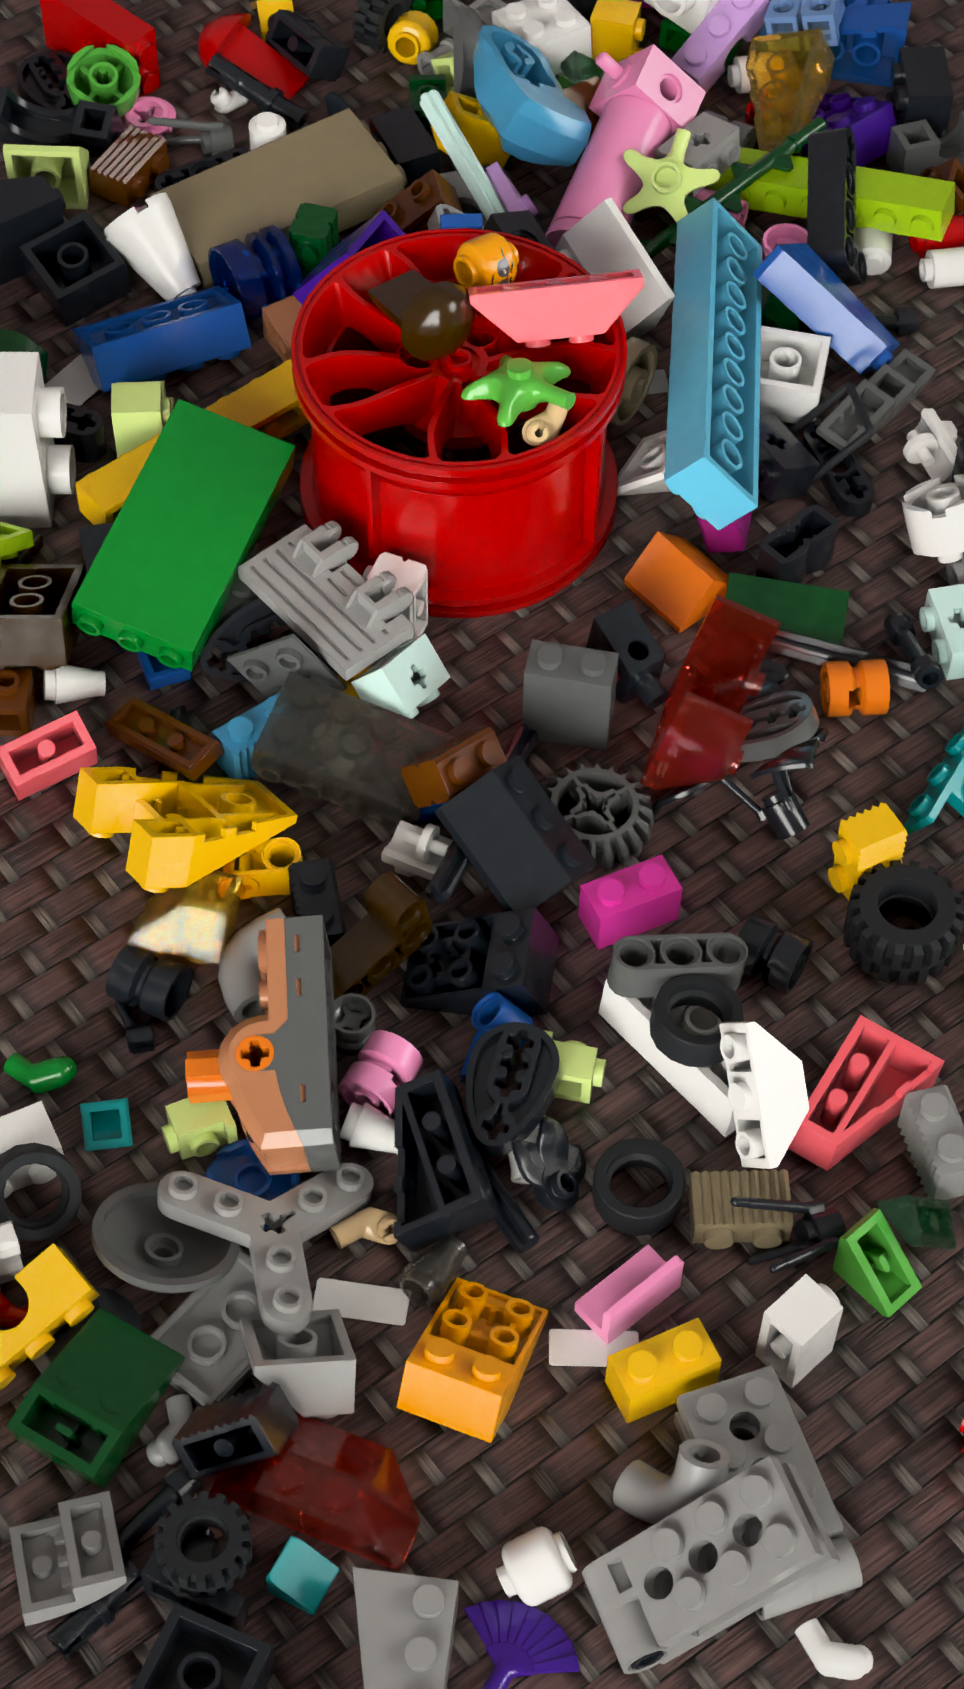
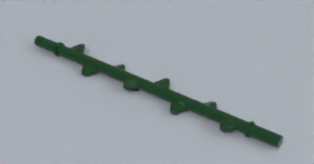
(744, 176)

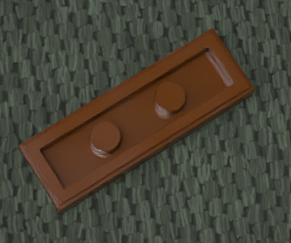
(164, 738)

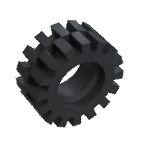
(375, 20)

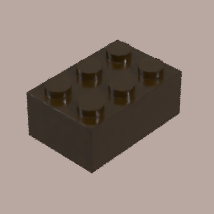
(38, 614)

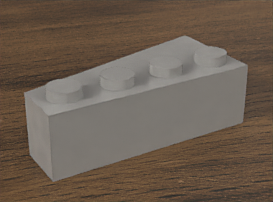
(404, 1628)

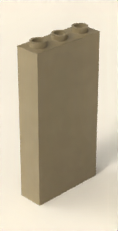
(321, 164)

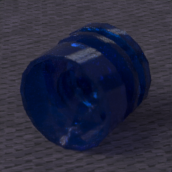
(256, 271)

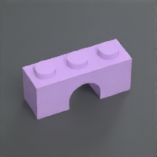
(707, 48)

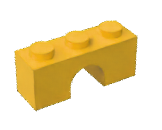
(56, 1297)

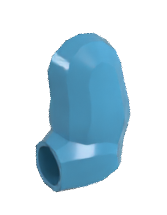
(526, 100)

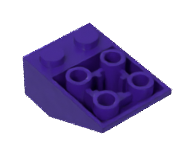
(866, 117)

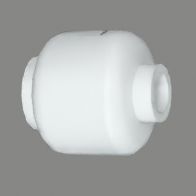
(537, 1566)

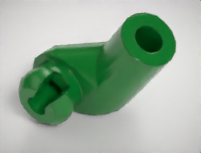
(42, 1075)

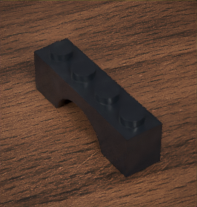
(85, 125)

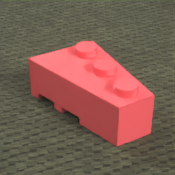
(861, 1092)

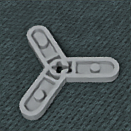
(275, 1258)

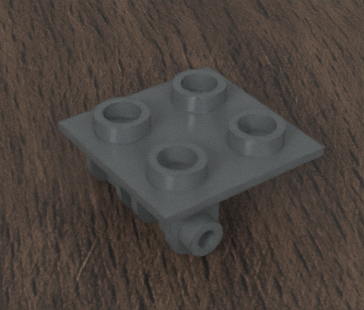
(271, 662)

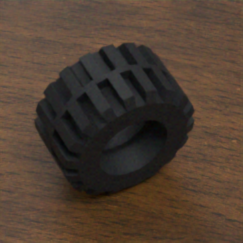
(909, 893)

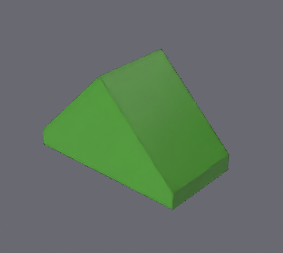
(876, 1264)

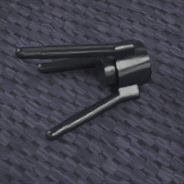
(814, 1233)

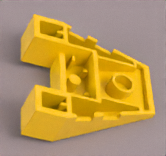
(175, 825)

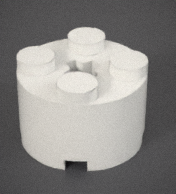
(936, 518)

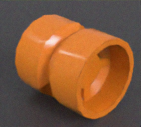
(854, 688)

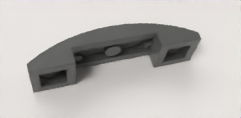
(464, 26)

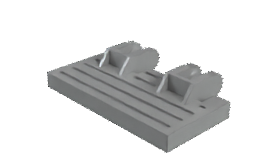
(327, 608)

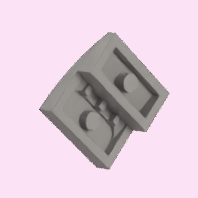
(67, 1558)

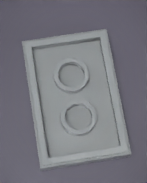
(210, 1335)

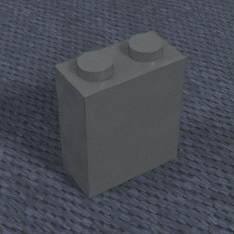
(570, 694)

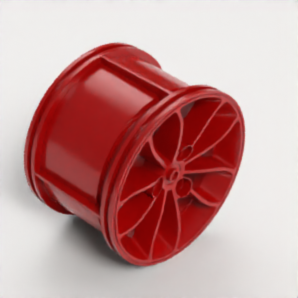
(485, 529)

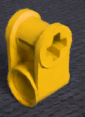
(262, 867)

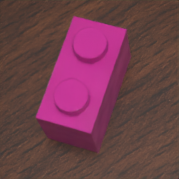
(630, 901)

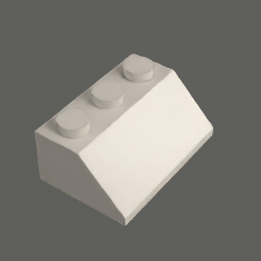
(607, 244)

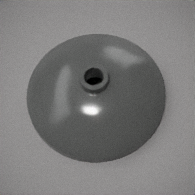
(153, 1249)

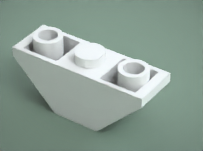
(764, 1092)

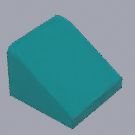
(106, 1124)
(301, 1576)

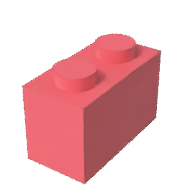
(47, 755)

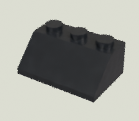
(515, 837)

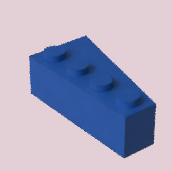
(868, 42)

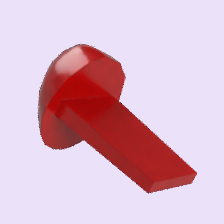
(245, 49)

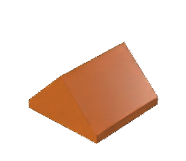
(676, 580)

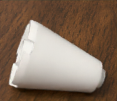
(155, 247)

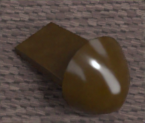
(431, 315)

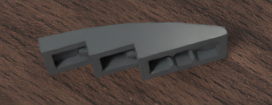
(882, 398)

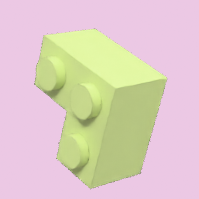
(138, 412)

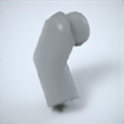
(160, 1450)

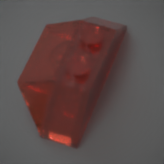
(331, 1490)

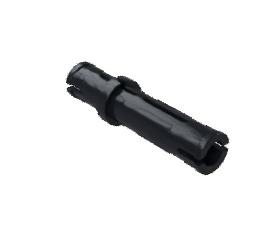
(256, 91)

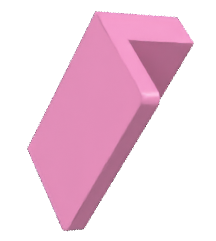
(629, 1293)

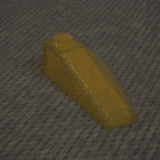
(787, 82)

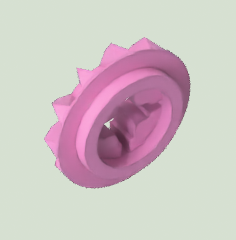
(149, 107)

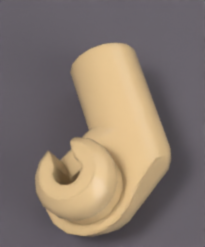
(544, 426)
(367, 1224)

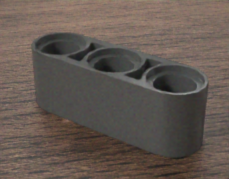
(648, 962)

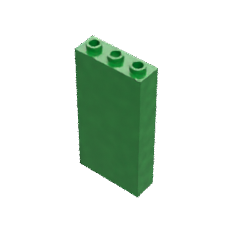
(183, 536)

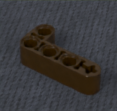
(382, 939)

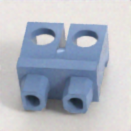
(795, 15)

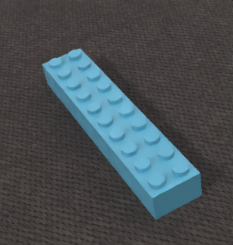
(715, 367)

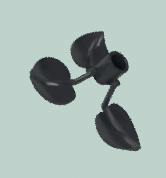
(781, 805)

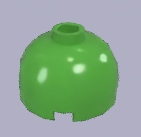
(104, 77)

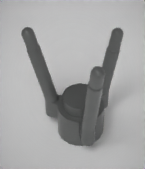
(214, 139)

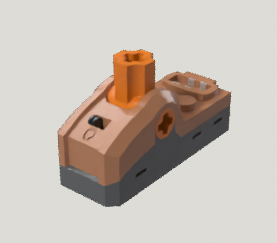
(282, 1063)

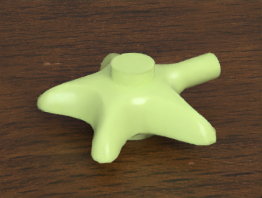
(667, 179)

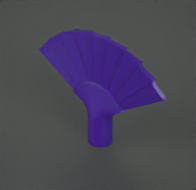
(520, 1641)

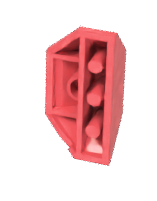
(557, 306)

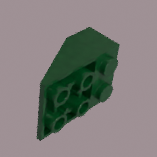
(95, 1397)

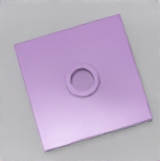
(508, 193)

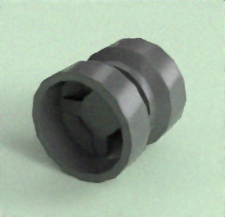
(358, 1017)

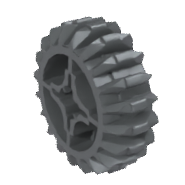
(598, 802)

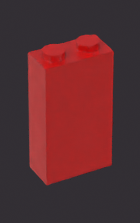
(81, 23)

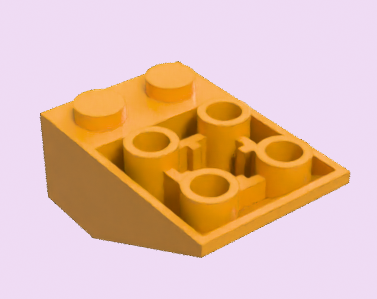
(471, 1359)

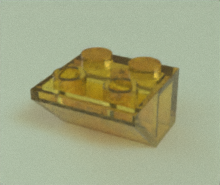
(191, 919)

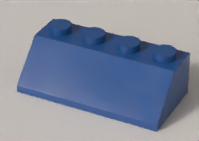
(163, 338)

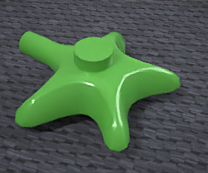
(520, 386)

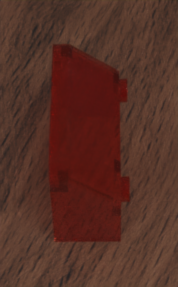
(702, 717)

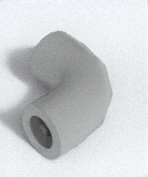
(240, 969)
(655, 1495)

